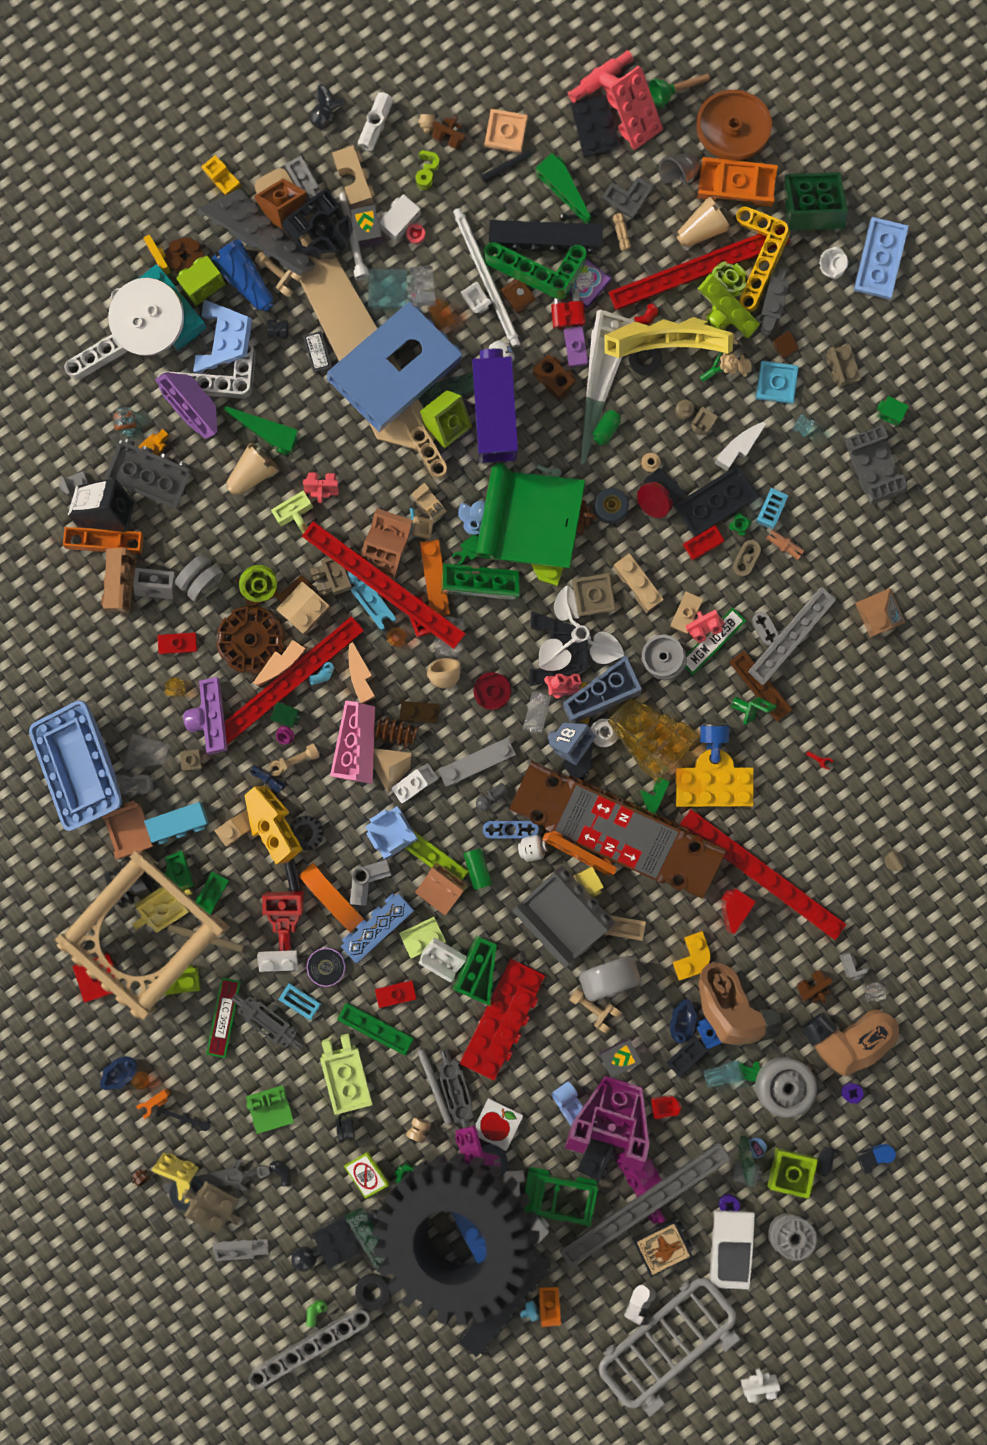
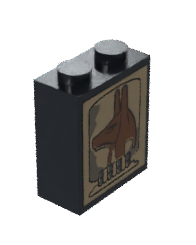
(663, 1246)

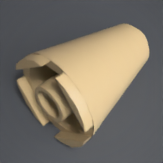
(703, 224)
(250, 470)

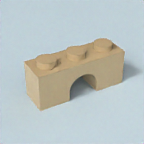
(348, 162)
(639, 583)

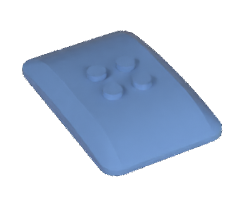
(75, 765)

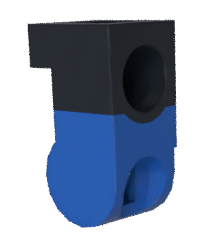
(874, 1156)

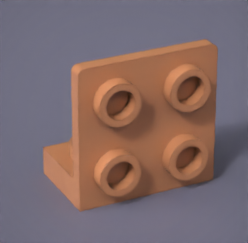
(441, 888)

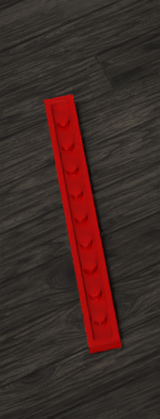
(689, 271)
(383, 585)
(291, 678)
(765, 876)

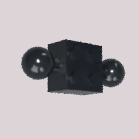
(334, 1242)

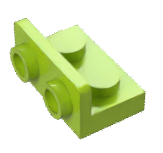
(187, 982)

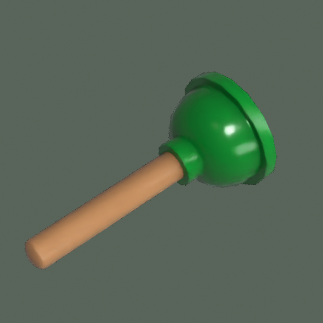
(662, 91)

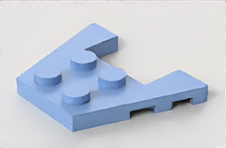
(230, 337)

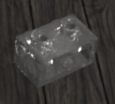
(421, 286)

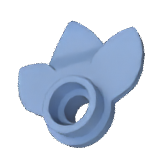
(471, 515)

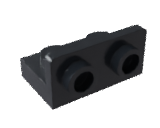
(596, 1158)

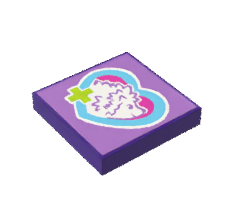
(590, 283)

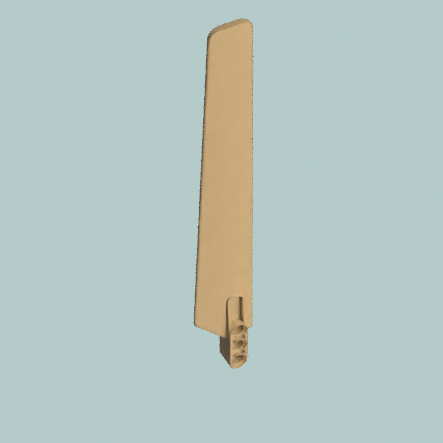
(349, 324)

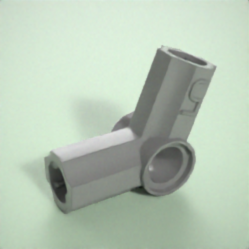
(374, 872)

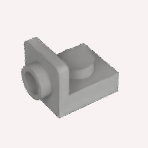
(69, 484)
(849, 964)

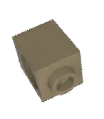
(192, 760)

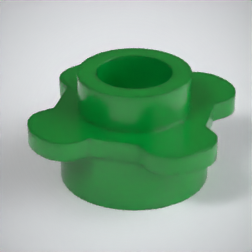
(738, 518)

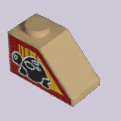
(234, 829)

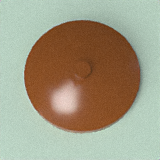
(733, 125)

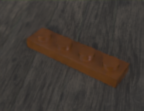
(742, 664)

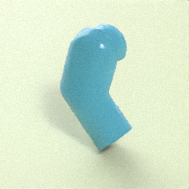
(323, 675)

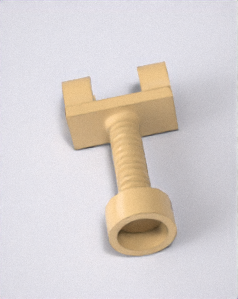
(263, 260)
(311, 752)
(578, 997)

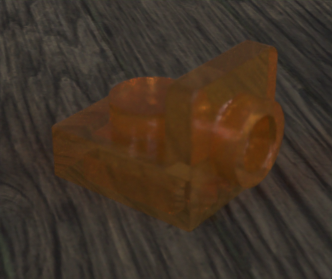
(441, 314)

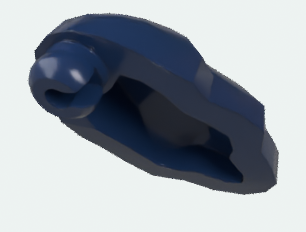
(683, 1021)
(118, 1073)

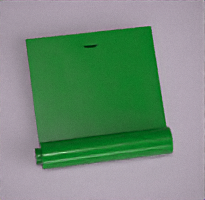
(528, 518)

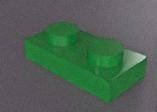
(212, 892)

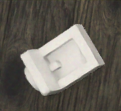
(476, 298)

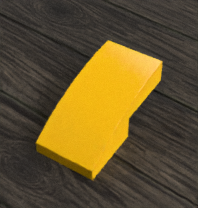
(221, 176)

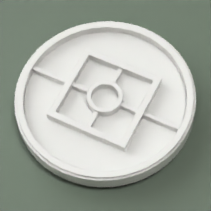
(146, 316)

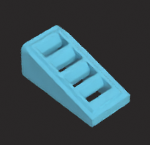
(766, 522)

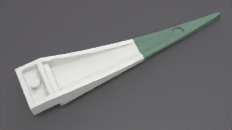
(600, 374)

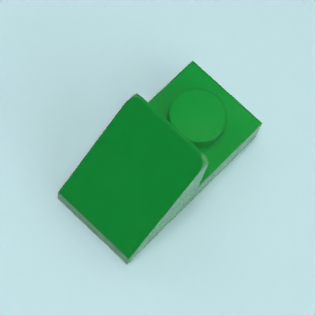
(652, 802)

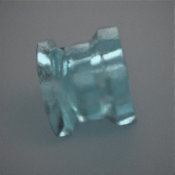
(803, 425)

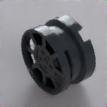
(345, 1128)

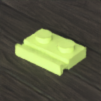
(420, 936)

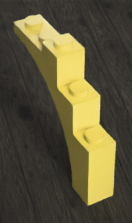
(664, 334)

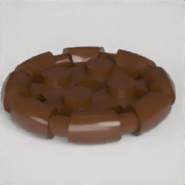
(239, 633)

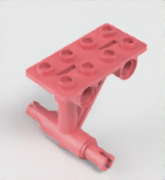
(627, 95)

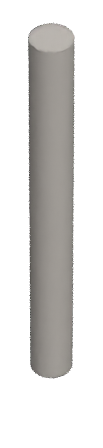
(434, 1086)

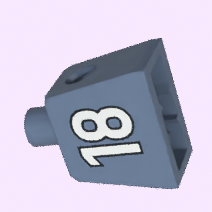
(571, 741)

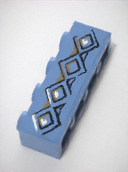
(377, 928)

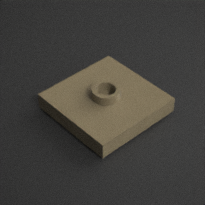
(593, 595)

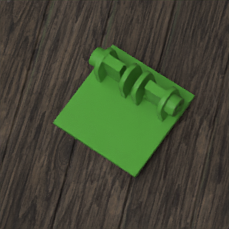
(269, 1109)

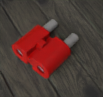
(569, 313)

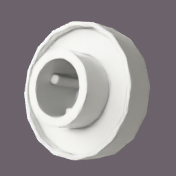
(604, 733)

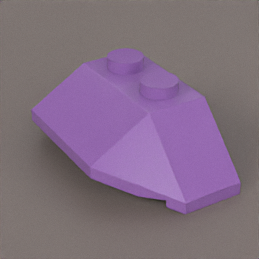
(189, 402)

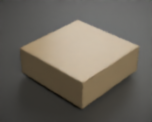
(422, 527)

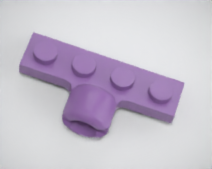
(209, 716)

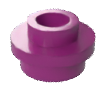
(285, 735)

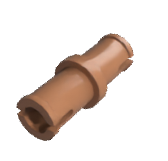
(785, 544)

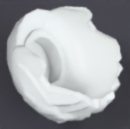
(833, 262)

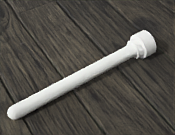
(361, 271)

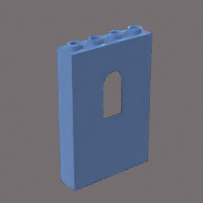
(376, 385)

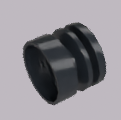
(140, 888)

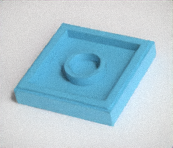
(777, 382)

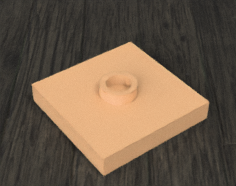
(506, 131)

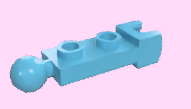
(371, 601)

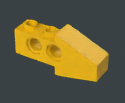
(269, 821)

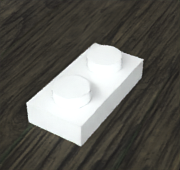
(277, 961)

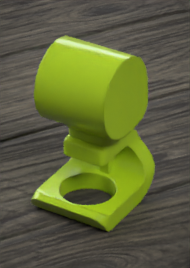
(424, 177)

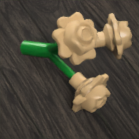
(728, 364)

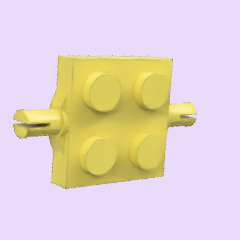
(160, 909)

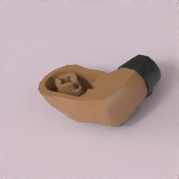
(729, 1009)

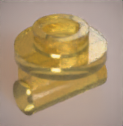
(174, 687)

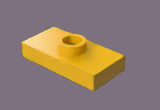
(157, 253)

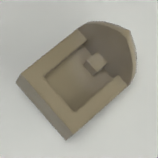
(704, 422)

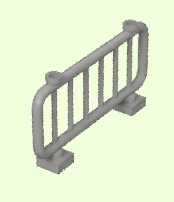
(727, 1340)

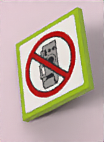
(366, 1175)

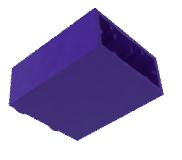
(495, 407)

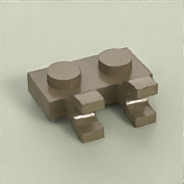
(336, 575)

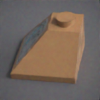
(880, 612)

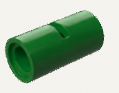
(477, 868)

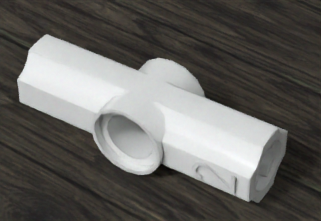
(372, 131)

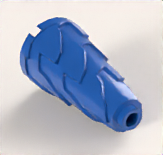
(242, 274)

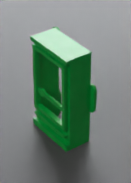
(535, 1189)

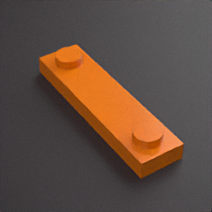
(433, 573)
(602, 865)

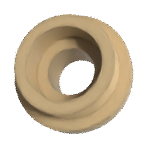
(650, 468)

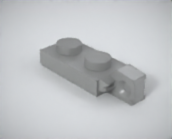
(302, 177)
(240, 1249)

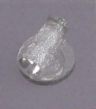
(875, 992)

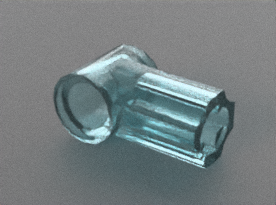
(728, 1073)

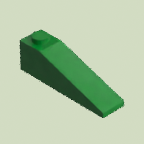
(557, 178)
(276, 435)

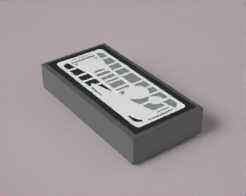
(317, 352)

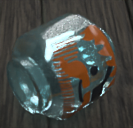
(125, 421)

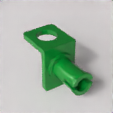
(751, 708)

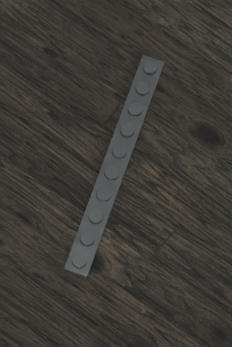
(645, 1204)

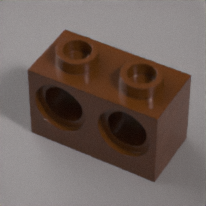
(549, 380)

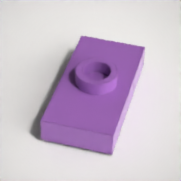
(575, 346)

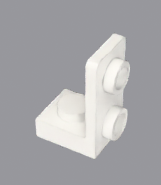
(414, 783)

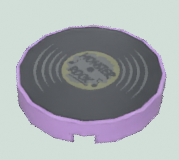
(326, 967)

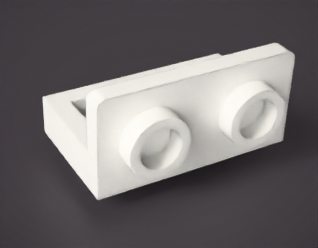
(442, 959)

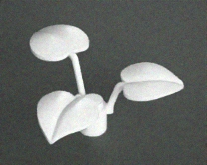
(554, 655)

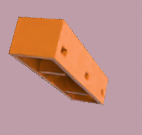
(101, 539)

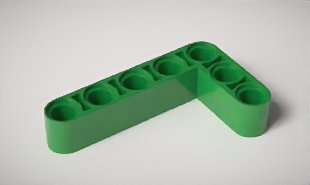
(537, 270)

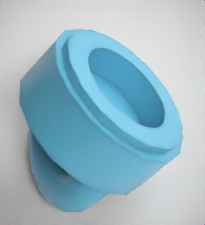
(531, 1311)

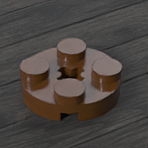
(178, 248)

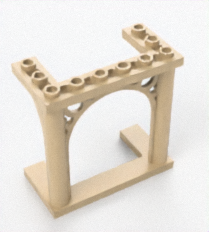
(72, 941)

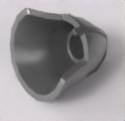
(681, 166)

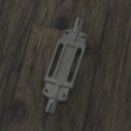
(283, 1034)
(450, 1070)

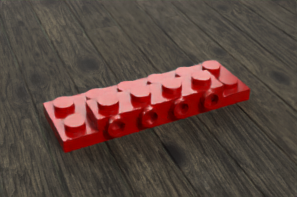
(503, 1020)

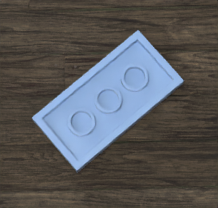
(881, 258)

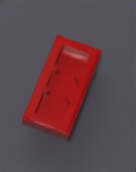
(703, 542)
(177, 643)
(395, 994)

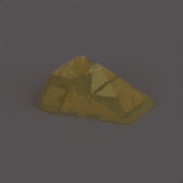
(652, 738)

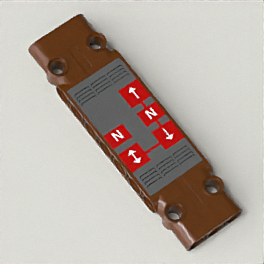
(617, 829)

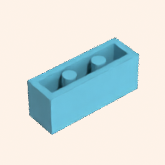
(177, 823)

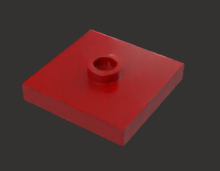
(90, 987)

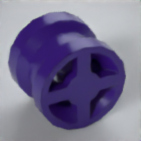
(849, 1090)
(726, 1202)

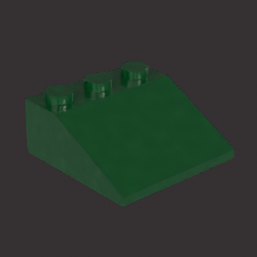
(815, 201)

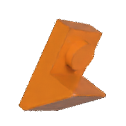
(549, 1306)

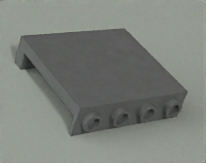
(563, 916)

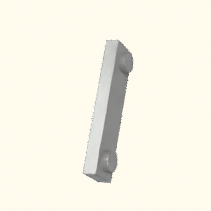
(476, 762)

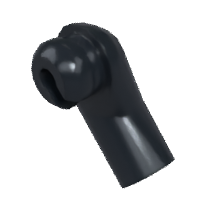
(282, 1170)

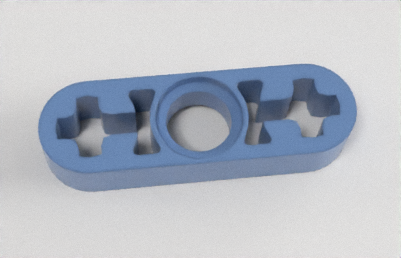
(496, 825)

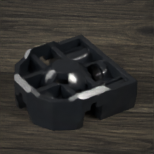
(321, 248)

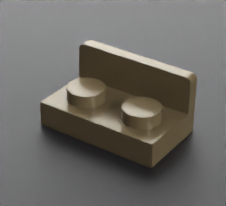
(843, 366)

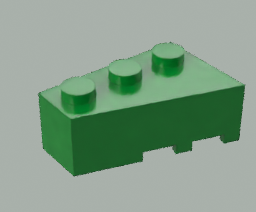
(477, 972)

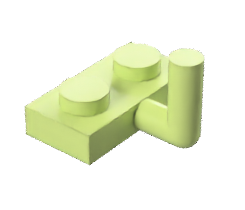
(293, 509)

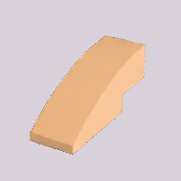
(280, 663)
(359, 675)

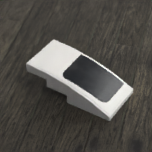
(732, 1249)

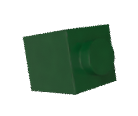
(286, 715)

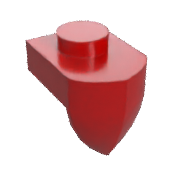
(665, 1106)

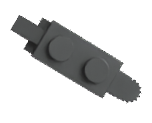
(773, 301)

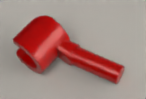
(819, 759)

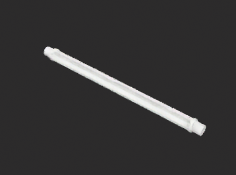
(487, 278)

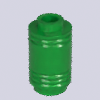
(606, 427)

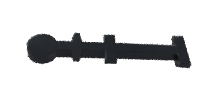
(204, 1126)

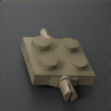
(211, 1207)

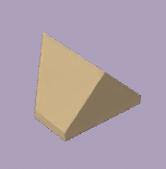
(391, 766)

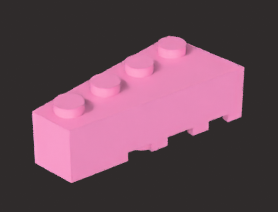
(355, 744)

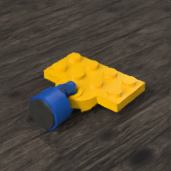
(714, 777)

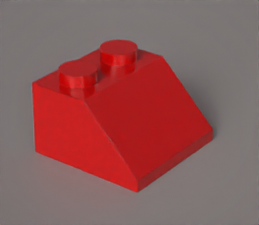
(735, 909)

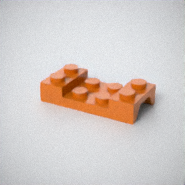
(737, 181)

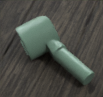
(556, 472)

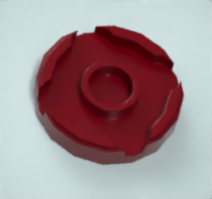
(654, 499)
(492, 691)

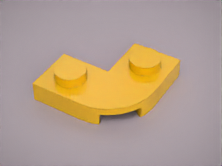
(698, 957)

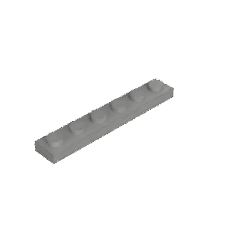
(791, 635)

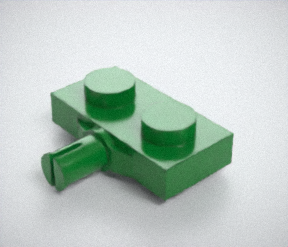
(178, 870)

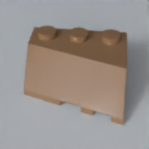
(118, 580)

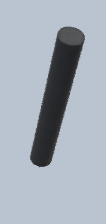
(506, 165)

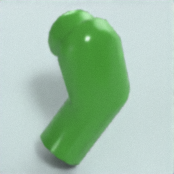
(313, 1310)

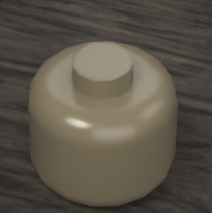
(684, 409)

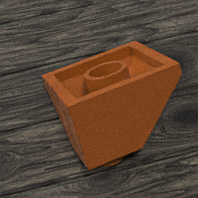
(280, 200)

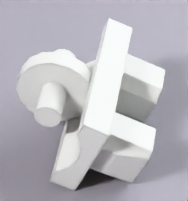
(760, 1384)

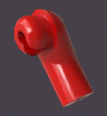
(649, 316)

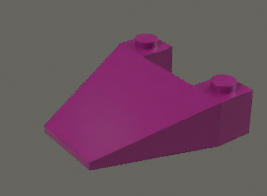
(615, 1117)

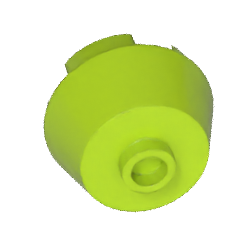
(731, 277)
(258, 583)

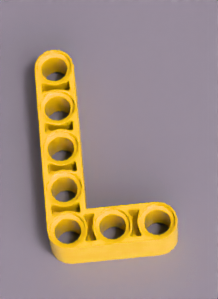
(764, 256)

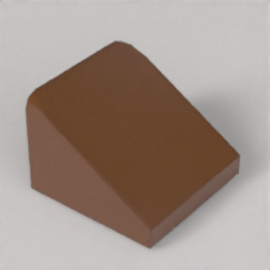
(785, 345)

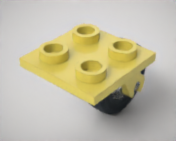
(183, 1175)

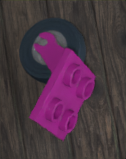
(470, 1145)

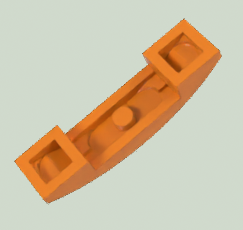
(331, 897)

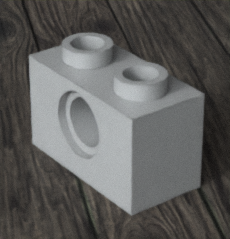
(154, 583)

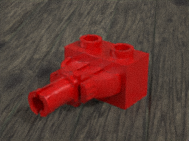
(285, 911)

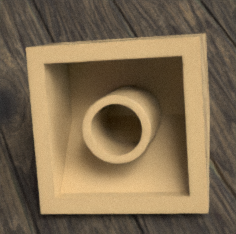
(303, 608)

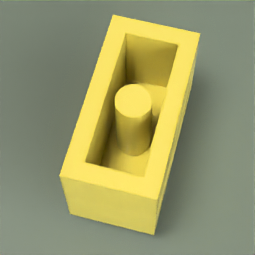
(590, 881)

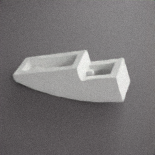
(739, 446)

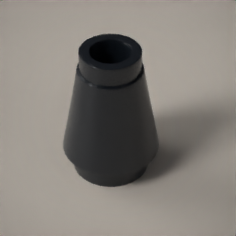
(825, 1161)

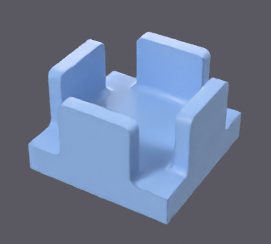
(390, 832)

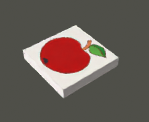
(497, 1124)

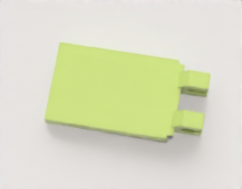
(345, 1076)

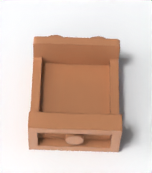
(128, 830)

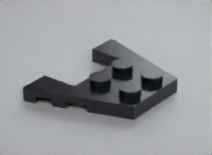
(561, 632)

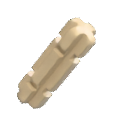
(621, 230)

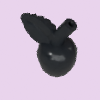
(322, 113)

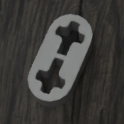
(761, 631)

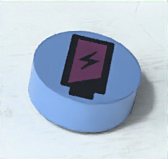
(757, 1147)

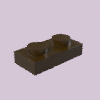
(419, 712)

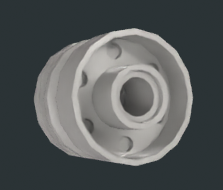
(803, 1237)

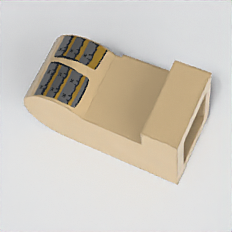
(428, 502)

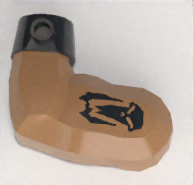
(854, 1046)

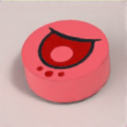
(415, 233)

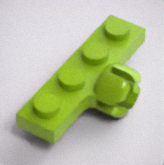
(726, 308)

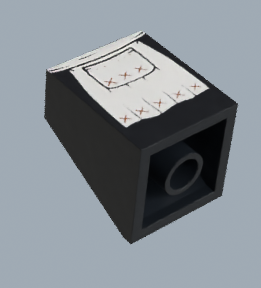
(101, 506)

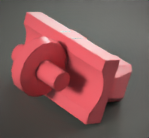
(321, 488)
(704, 624)
(563, 685)

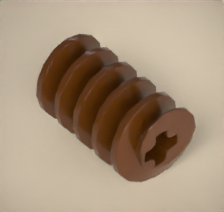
(396, 732)

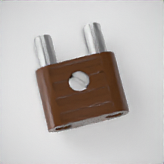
(519, 295)

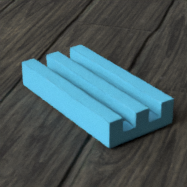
(304, 995)

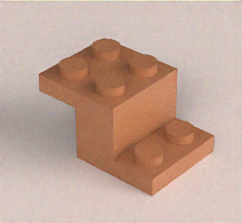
(387, 542)

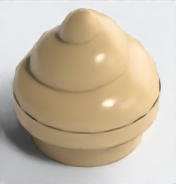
(426, 122)

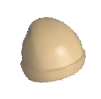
(444, 672)

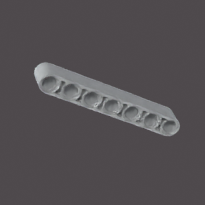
(303, 1354)

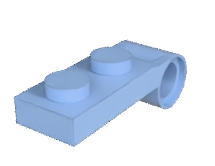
(567, 1101)

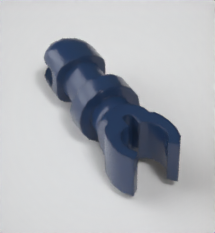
(274, 783)

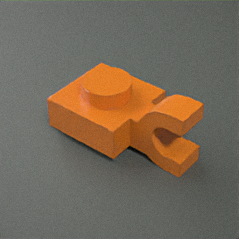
(158, 1099)

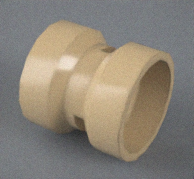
(418, 1130)

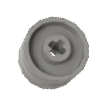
(199, 578)
(657, 648)

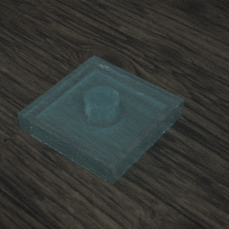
(387, 288)

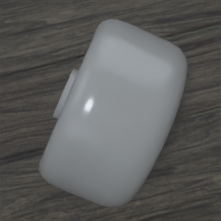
(610, 978)
(771, 1084)

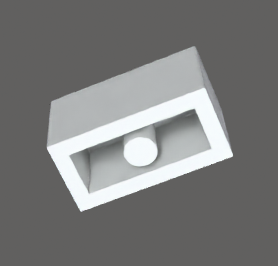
(399, 217)

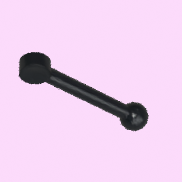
(594, 214)

